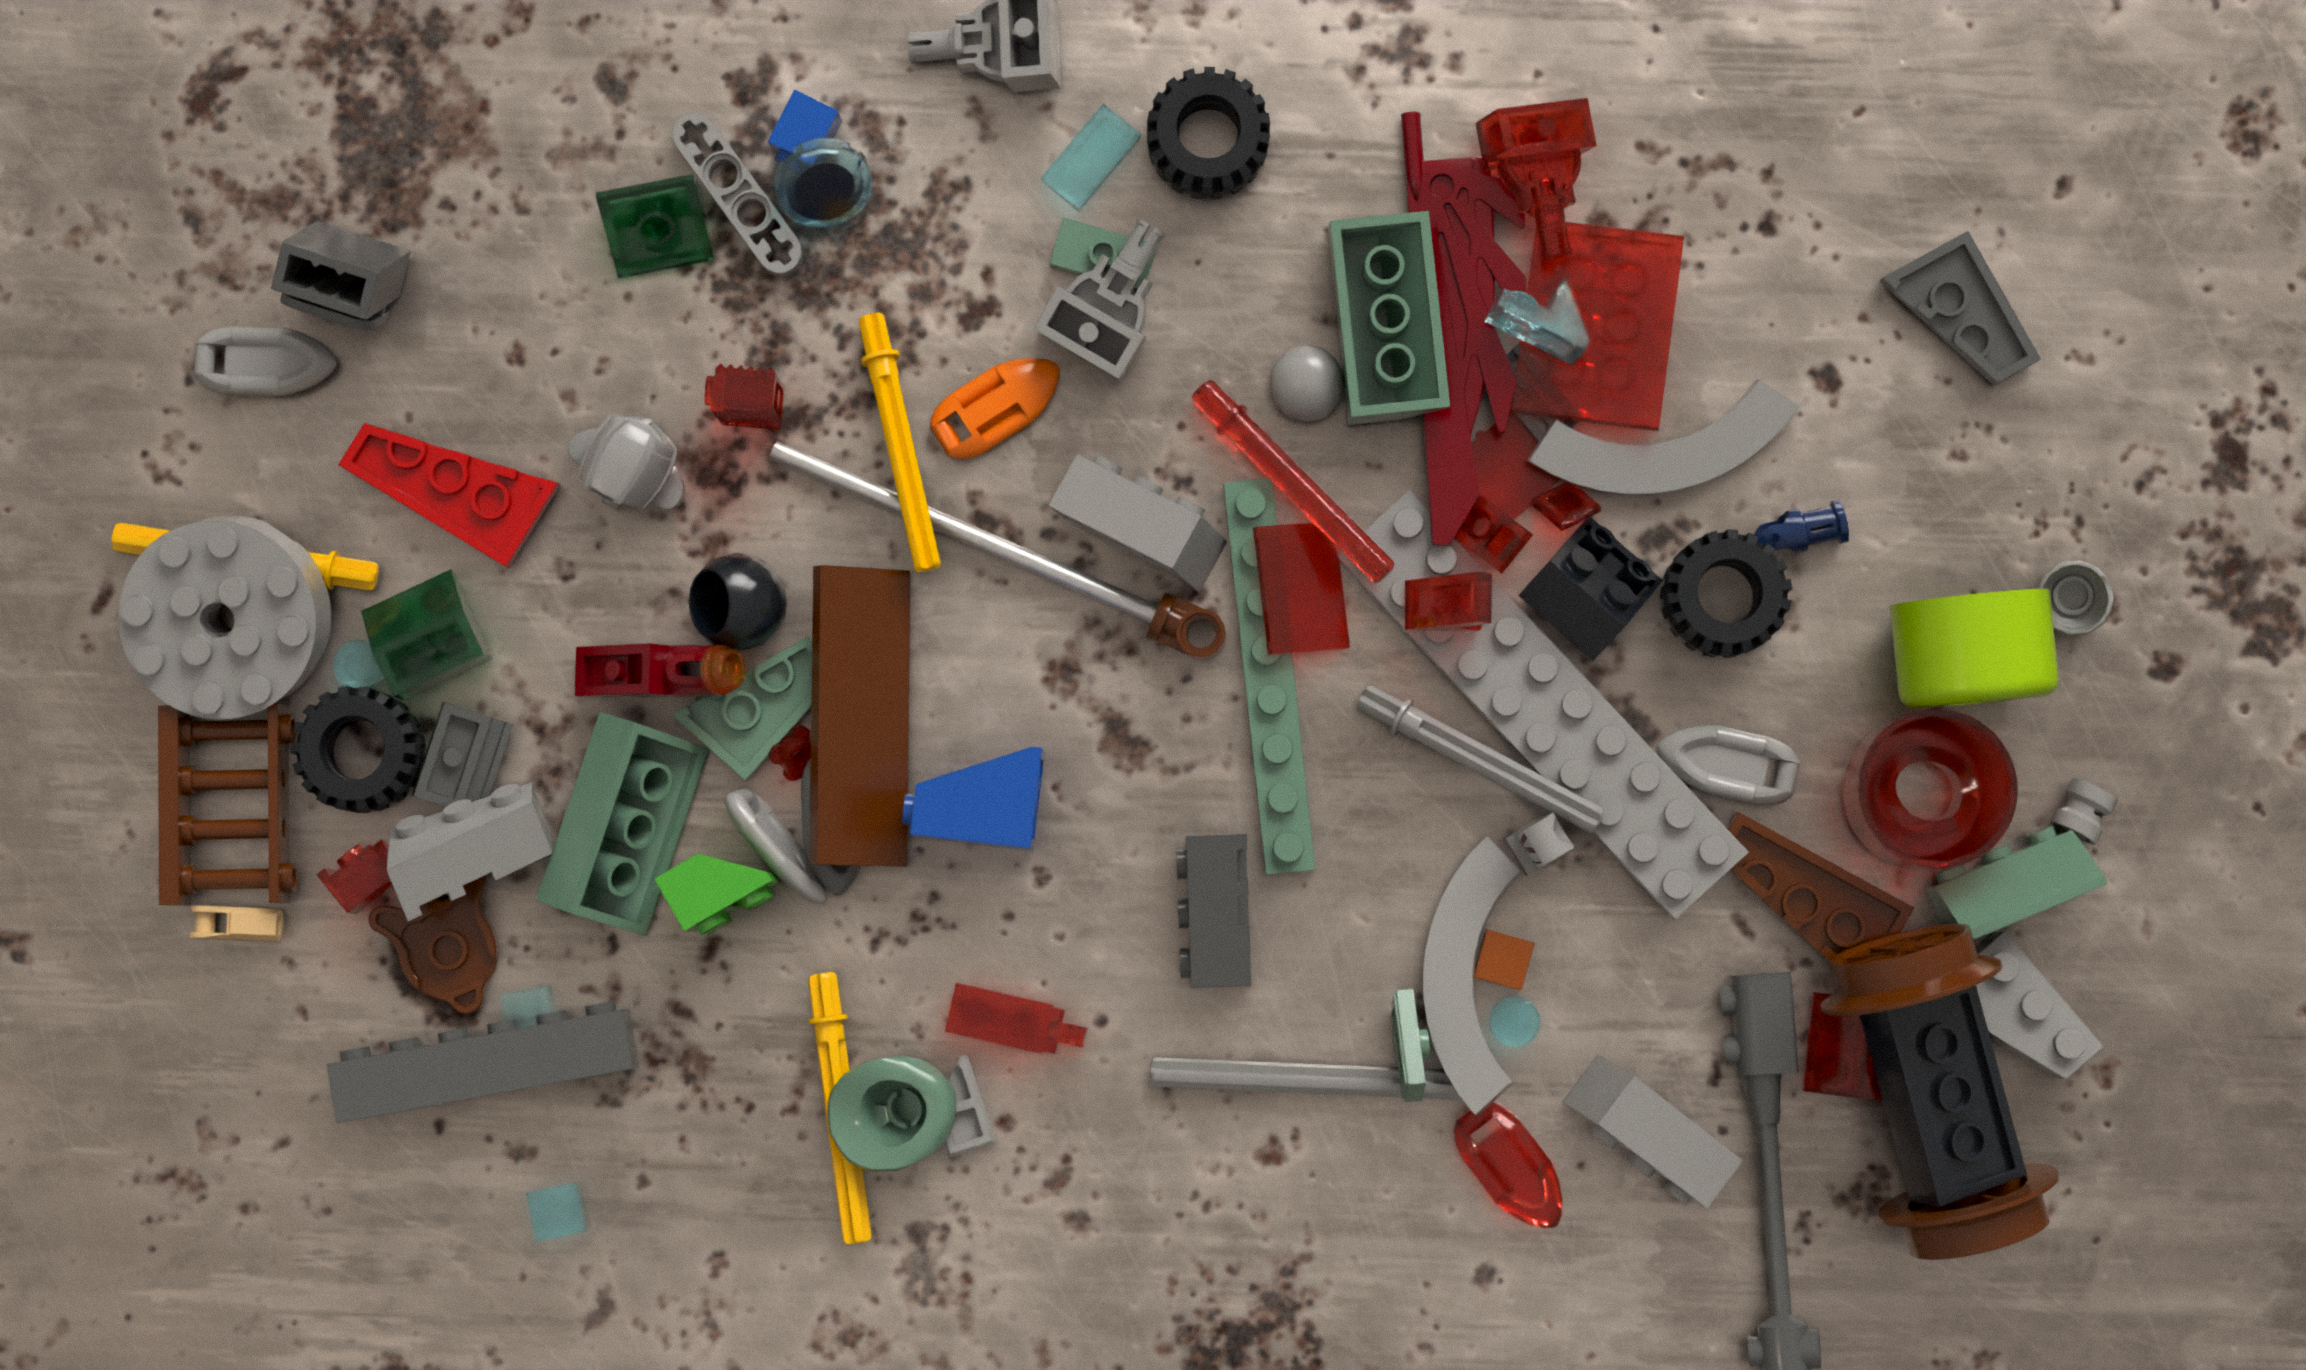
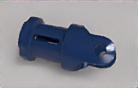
(1795, 528)

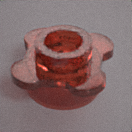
(783, 753)

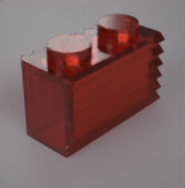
(745, 397)

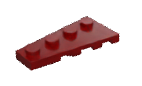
(466, 496)

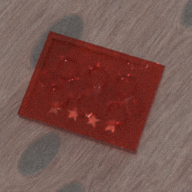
(1627, 304)

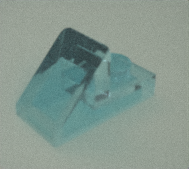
(1550, 328)

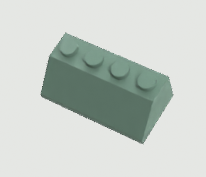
(1388, 317)
(622, 824)

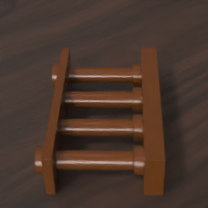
(181, 830)

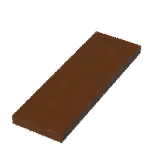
(859, 716)

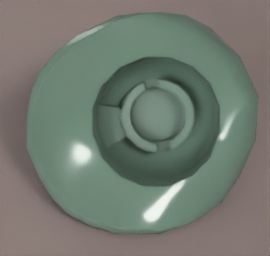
(891, 1113)

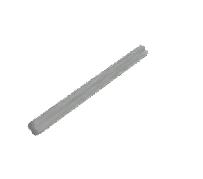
(1291, 1078)

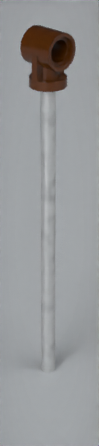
(1168, 620)

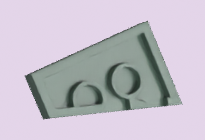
(757, 713)

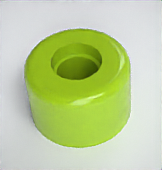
(1974, 648)

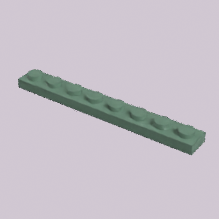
(1269, 693)

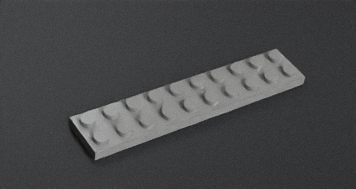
(1558, 721)

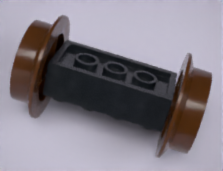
(1941, 1092)

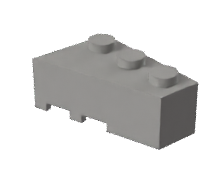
(1139, 519)
(465, 843)
(2030, 1015)
(1653, 1132)

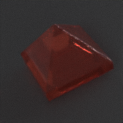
(1566, 505)

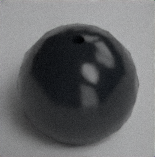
(737, 601)

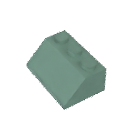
(2016, 882)

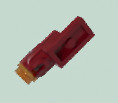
(657, 670)

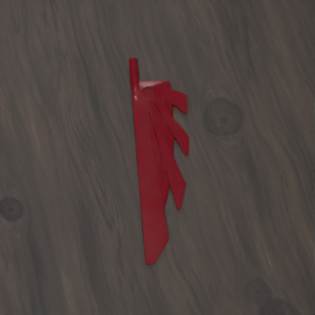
(1466, 267)

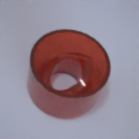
(1980, 779)

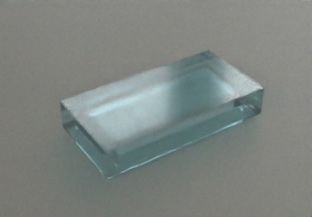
(1091, 157)

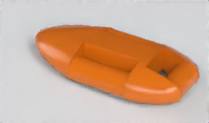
(995, 405)

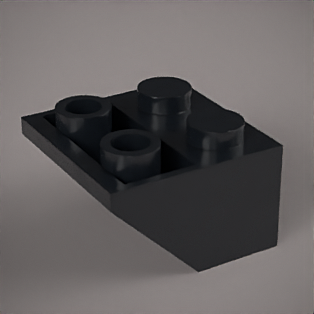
(1591, 588)

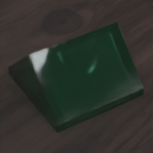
(656, 225)

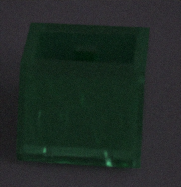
(424, 636)

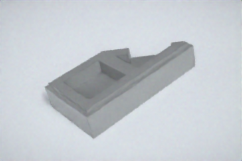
(971, 1124)

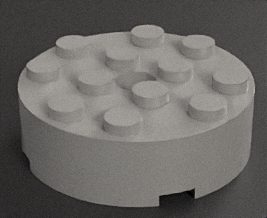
(188, 653)

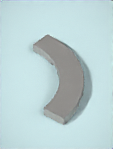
(1668, 464)
(1451, 970)

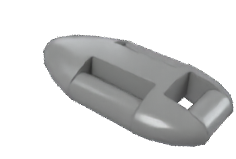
(261, 361)
(1730, 763)
(774, 843)

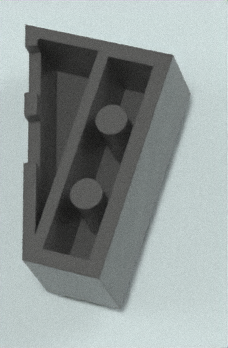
(1215, 911)

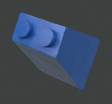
(981, 803)

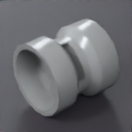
(2084, 810)

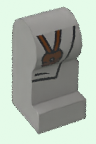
(1538, 843)

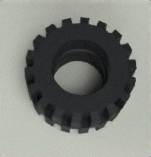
(1216, 93)
(1759, 568)
(317, 743)

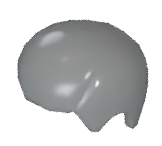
(1306, 383)
(2078, 597)

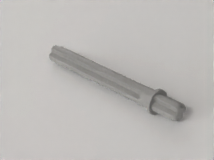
(1515, 777)

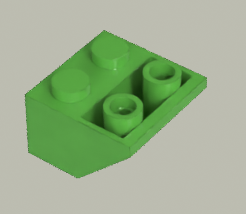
(709, 888)

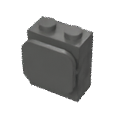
(340, 275)

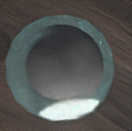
(823, 183)

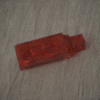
(1010, 1020)

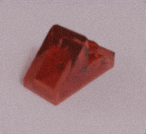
(1493, 535)
(1449, 602)

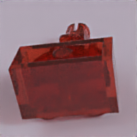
(1539, 161)

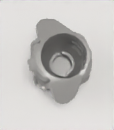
(629, 463)

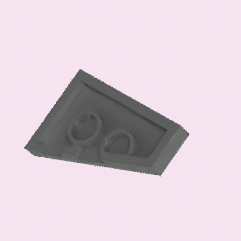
(1965, 307)

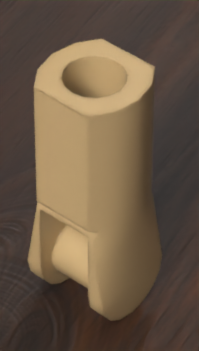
(242, 923)

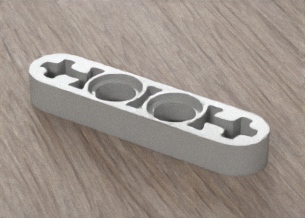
(742, 191)

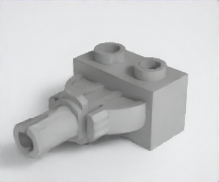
(1002, 41)
(1101, 314)

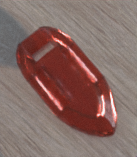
(1511, 1166)

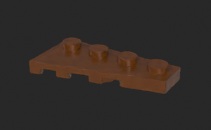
(1812, 894)

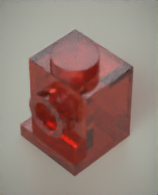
(360, 878)

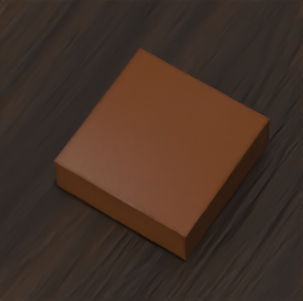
(1503, 959)

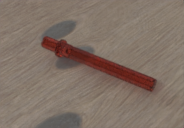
(1292, 481)

